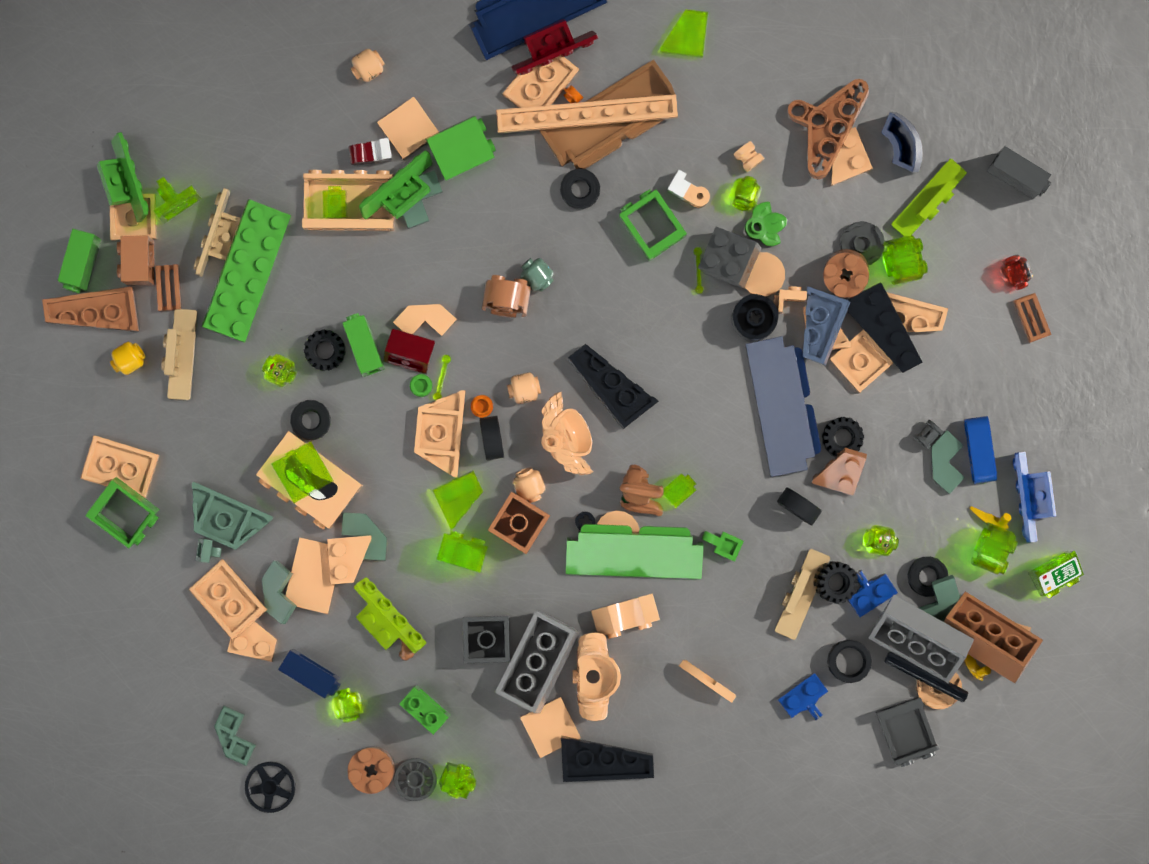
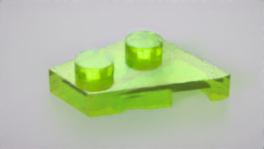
(687, 35)
(458, 496)

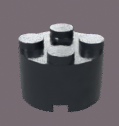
(760, 306)

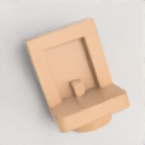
(793, 294)

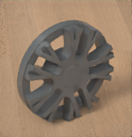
(415, 779)

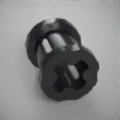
(581, 516)

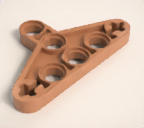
(822, 134)

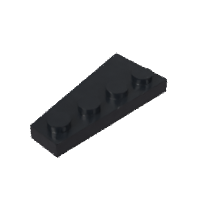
(880, 320)
(597, 761)

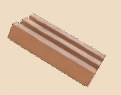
(167, 268)
(1032, 319)

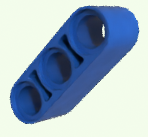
(980, 449)

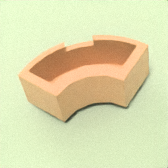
(626, 615)

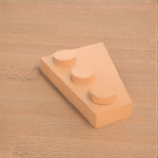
(918, 315)

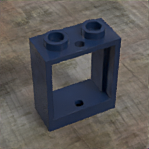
(310, 674)

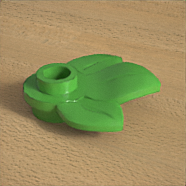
(768, 222)

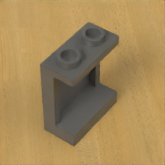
(907, 732)

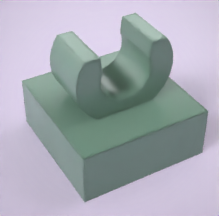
(205, 550)

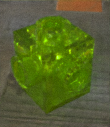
(457, 780)

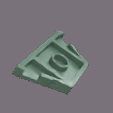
(225, 518)

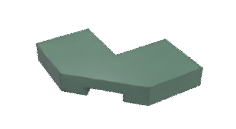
(417, 214)
(942, 471)
(361, 525)
(273, 584)
(946, 597)
(232, 745)

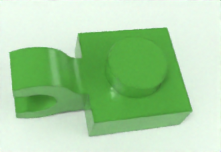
(726, 544)

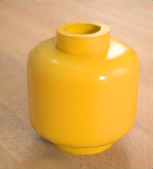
(127, 358)

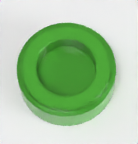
(421, 385)

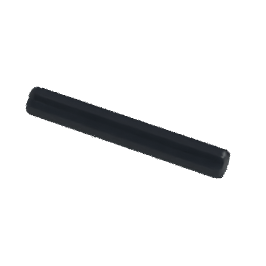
(926, 677)

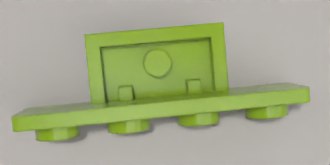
(926, 202)
(384, 620)

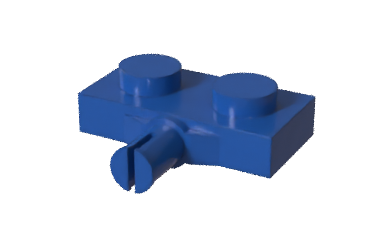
(871, 593)
(804, 697)

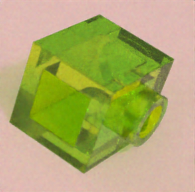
(335, 202)

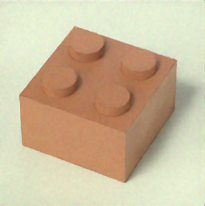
(137, 260)
(519, 522)

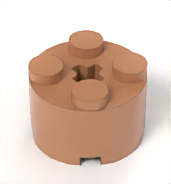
(841, 285)
(506, 297)
(359, 775)

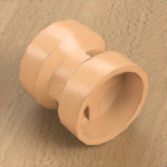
(748, 156)

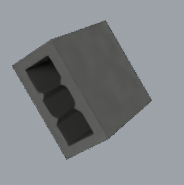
(1020, 173)

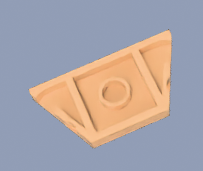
(441, 432)

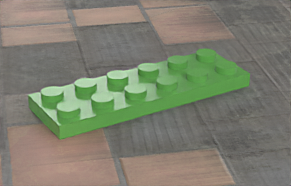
(246, 270)

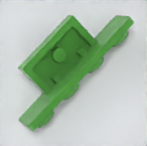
(120, 179)
(401, 190)

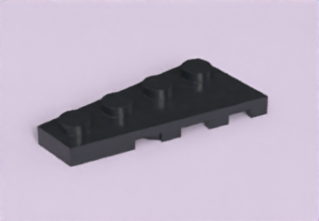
(615, 391)

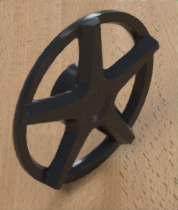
(270, 787)

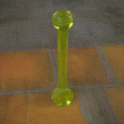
(697, 252)
(446, 360)

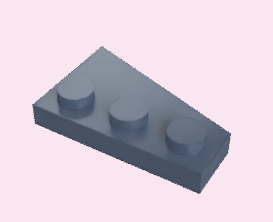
(823, 322)

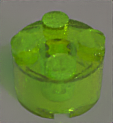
(904, 259)
(993, 549)

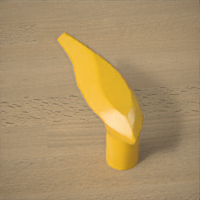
(986, 517)
(975, 669)

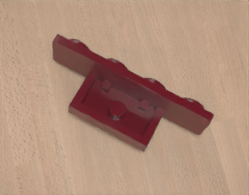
(551, 43)

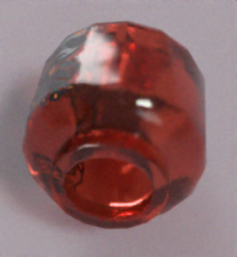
(1016, 272)

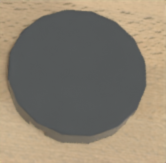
(865, 239)

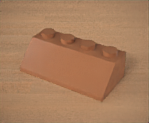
(997, 639)

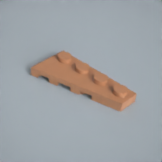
(95, 309)

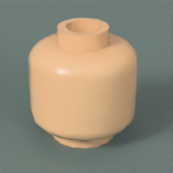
(529, 484)

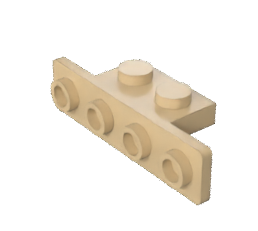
(220, 236)
(180, 354)
(801, 596)

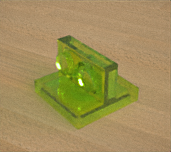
(174, 202)
(302, 472)

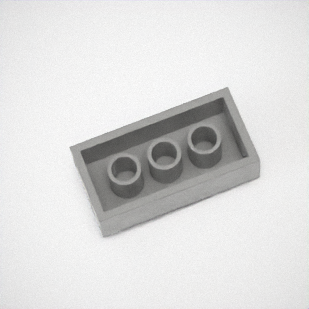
(921, 638)
(537, 662)

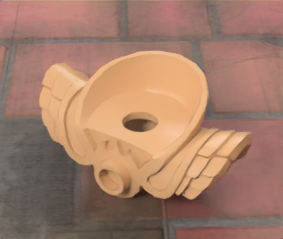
(566, 436)
(594, 697)

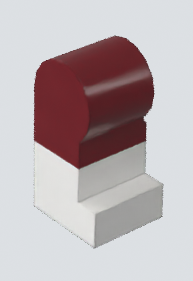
(370, 152)

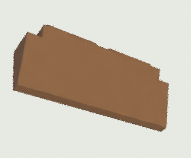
(591, 143)

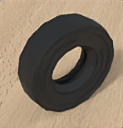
(580, 202)
(324, 420)
(914, 572)

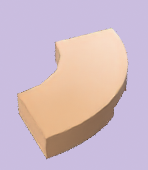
(707, 680)

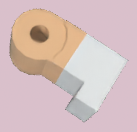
(693, 195)

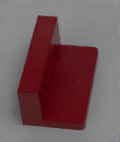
(408, 351)

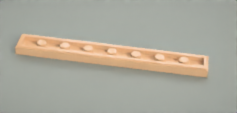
(586, 113)

